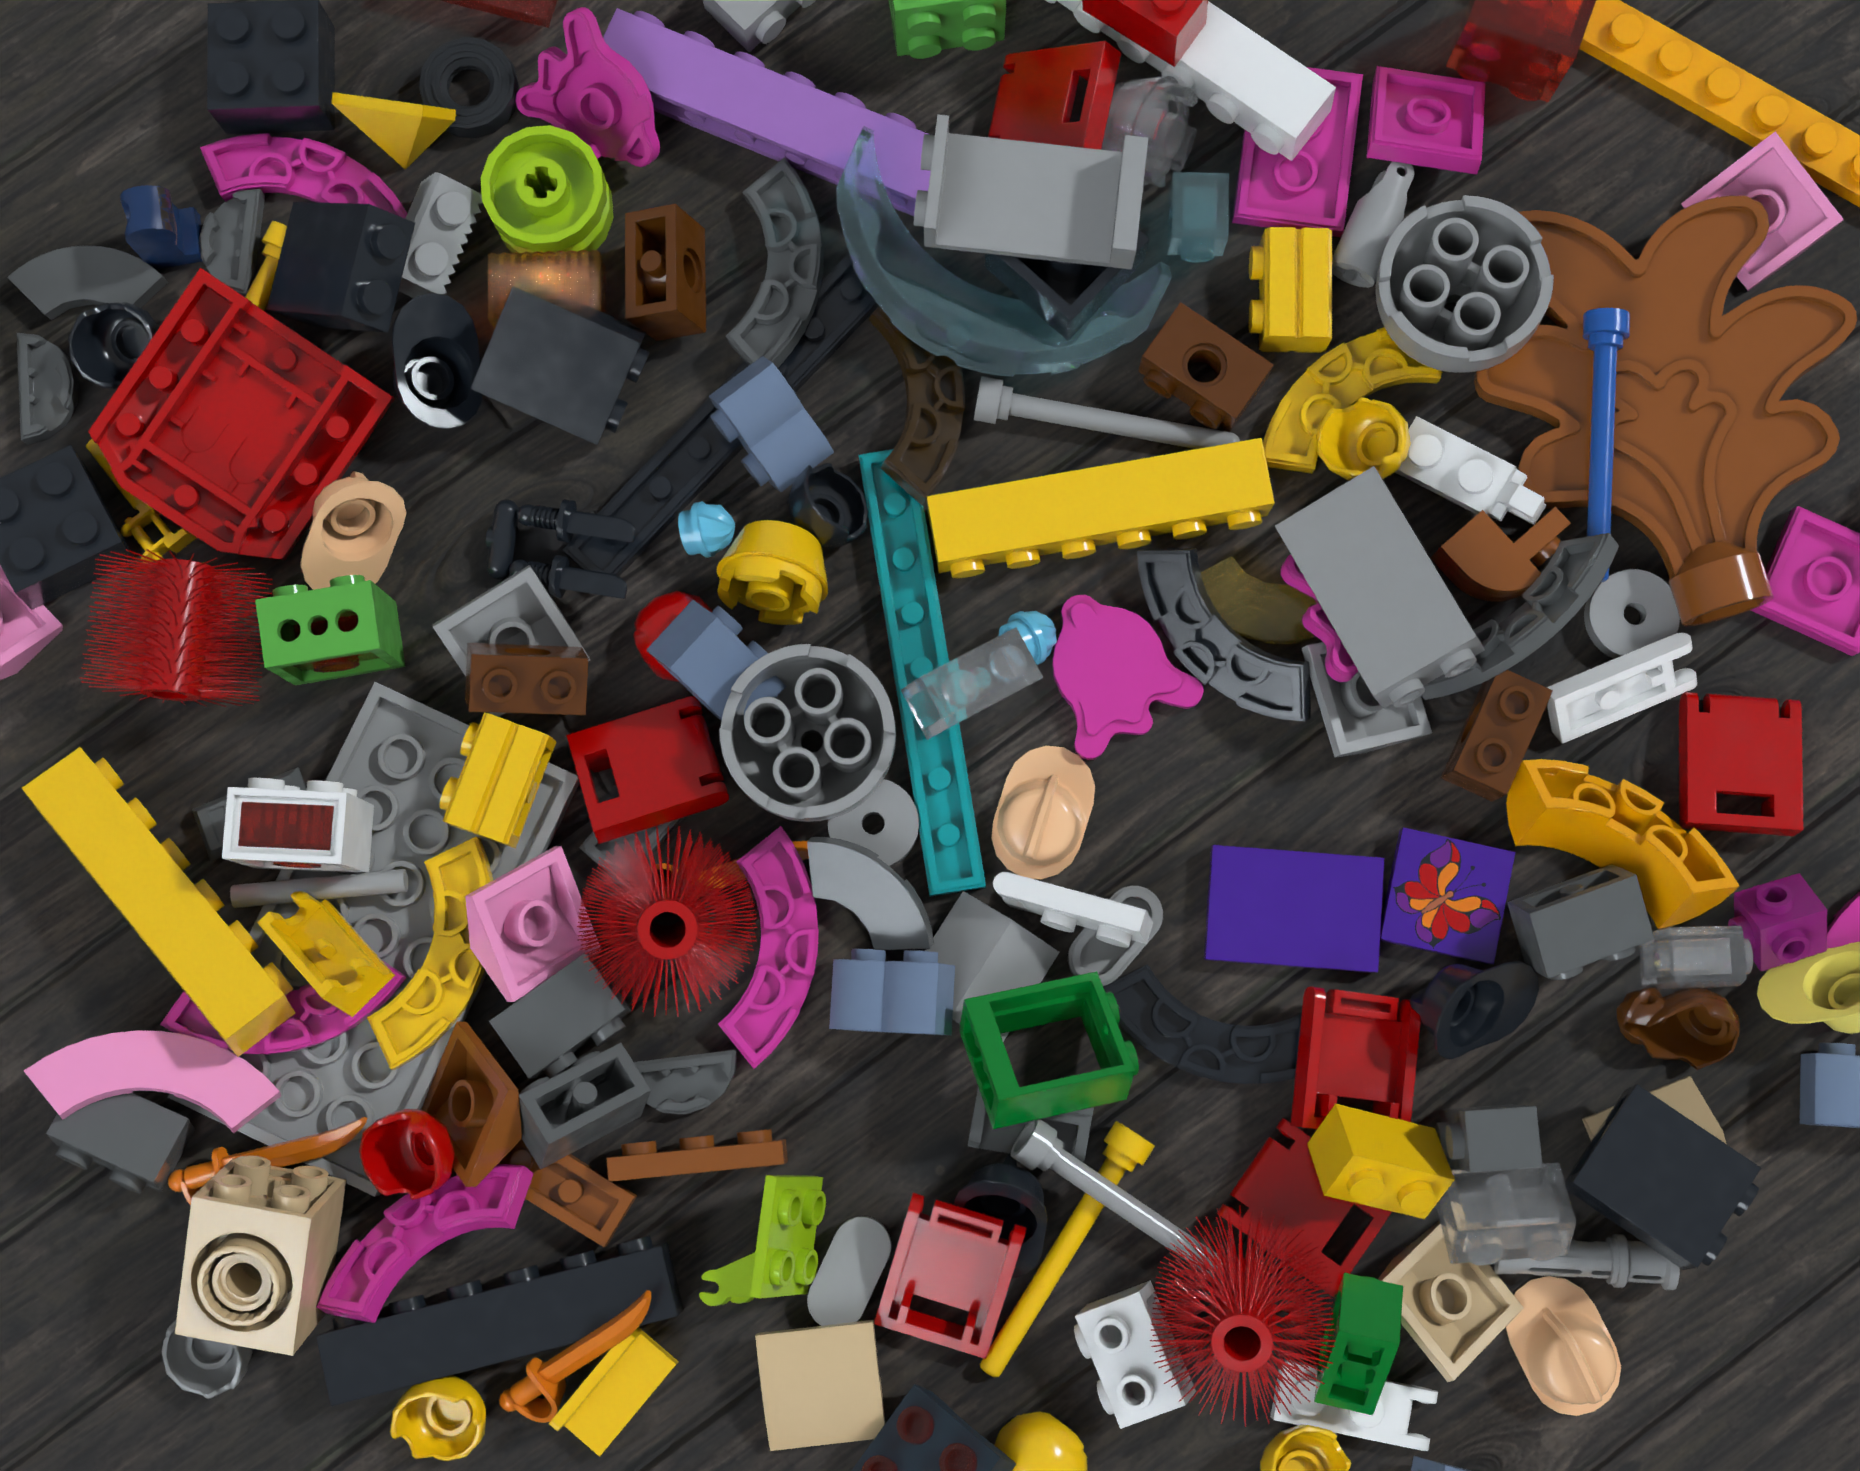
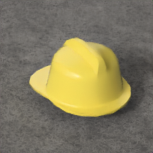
(1816, 989)

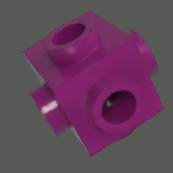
(1781, 921)

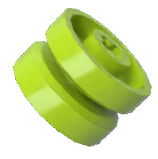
(547, 192)

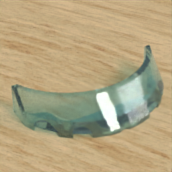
(958, 318)

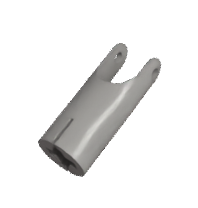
(1371, 226)

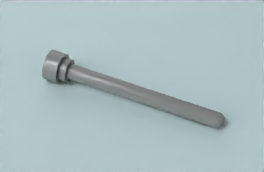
(999, 402)
(1041, 1148)

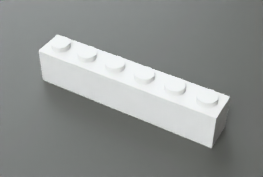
(1239, 79)

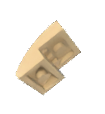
(820, 1385)

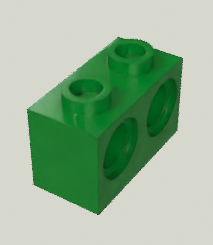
(1366, 1343)

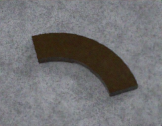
(932, 414)

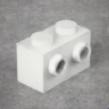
(1118, 1340)

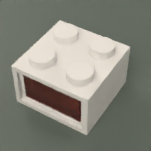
(298, 828)

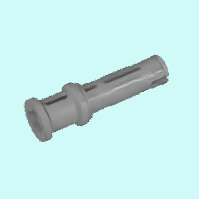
(1612, 1260)

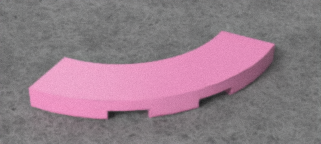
(153, 1062)

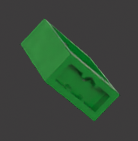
(1034, 1005)

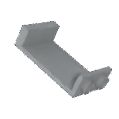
(1032, 198)
(1380, 590)

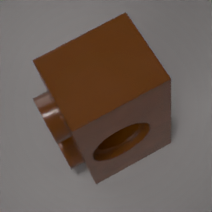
(665, 272)
(1193, 339)
(526, 679)
(1496, 735)

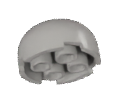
(1469, 256)
(823, 696)

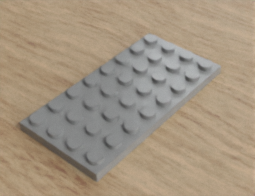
(400, 764)

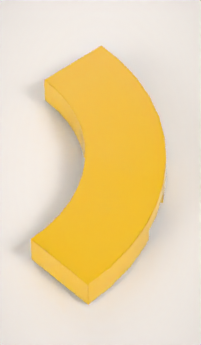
(1336, 382)
(450, 970)

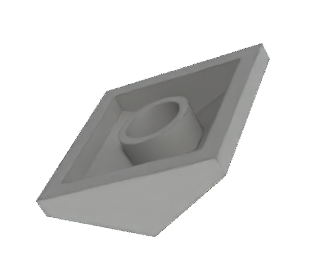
(508, 613)
(1355, 717)
(988, 952)

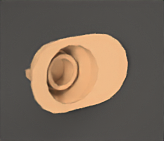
(352, 530)
(1043, 812)
(1564, 1346)

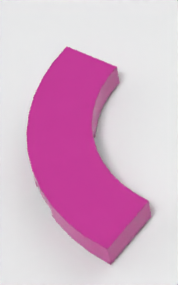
(297, 169)
(786, 948)
(311, 1025)
(415, 1228)

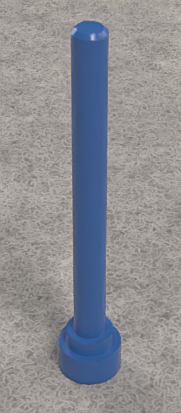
(1605, 335)

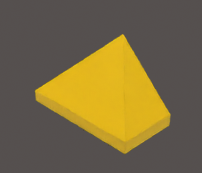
(396, 126)

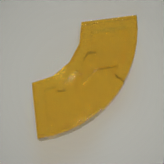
(1257, 608)

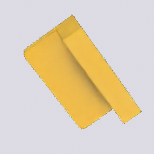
(615, 1391)

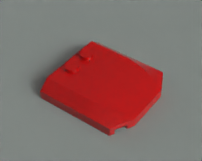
(235, 423)

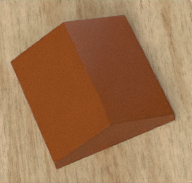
(475, 1105)

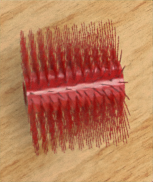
(176, 630)
(673, 941)
(1243, 1314)

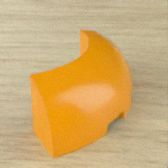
(1622, 826)

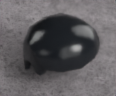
(109, 341)
(828, 506)

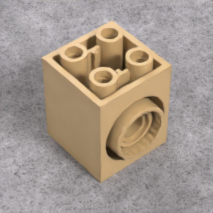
(259, 1254)

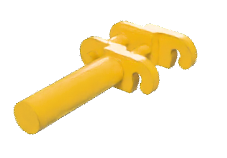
(135, 525)

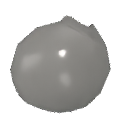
(203, 1364)

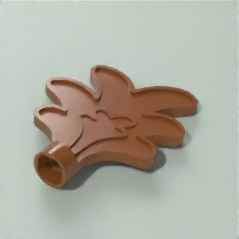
(1695, 392)

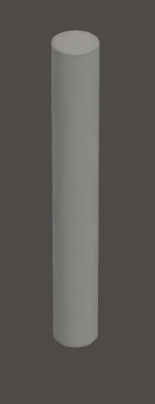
(320, 888)

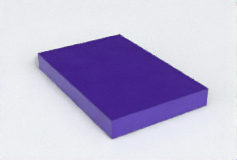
(1294, 909)

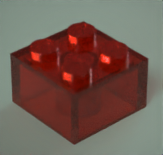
(1520, 43)

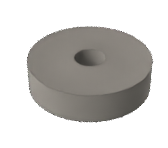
(1635, 589)
(900, 825)

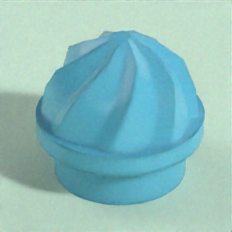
(705, 529)
(1036, 632)

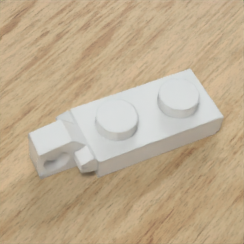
(1467, 474)

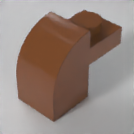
(1490, 565)

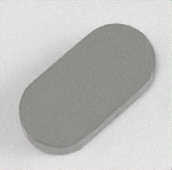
(1091, 955)
(849, 1271)

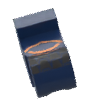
(159, 229)

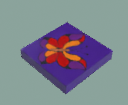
(1446, 896)

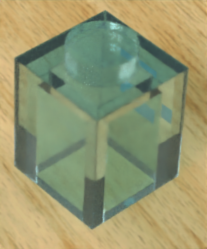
(1198, 215)

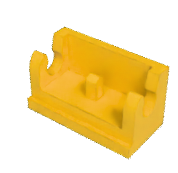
(328, 953)

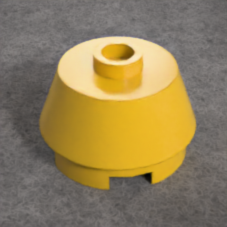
(774, 571)

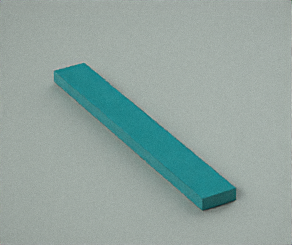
(917, 648)

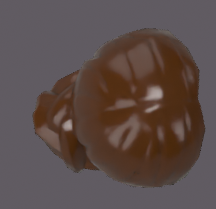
(1682, 1025)

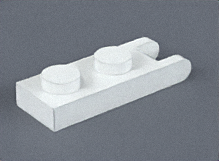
(1620, 688)
(1066, 908)
(1386, 1425)

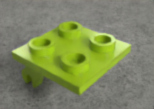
(784, 1246)

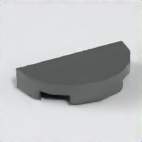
(232, 239)
(46, 388)
(689, 1081)

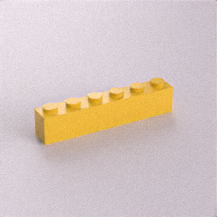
(1100, 507)
(160, 901)

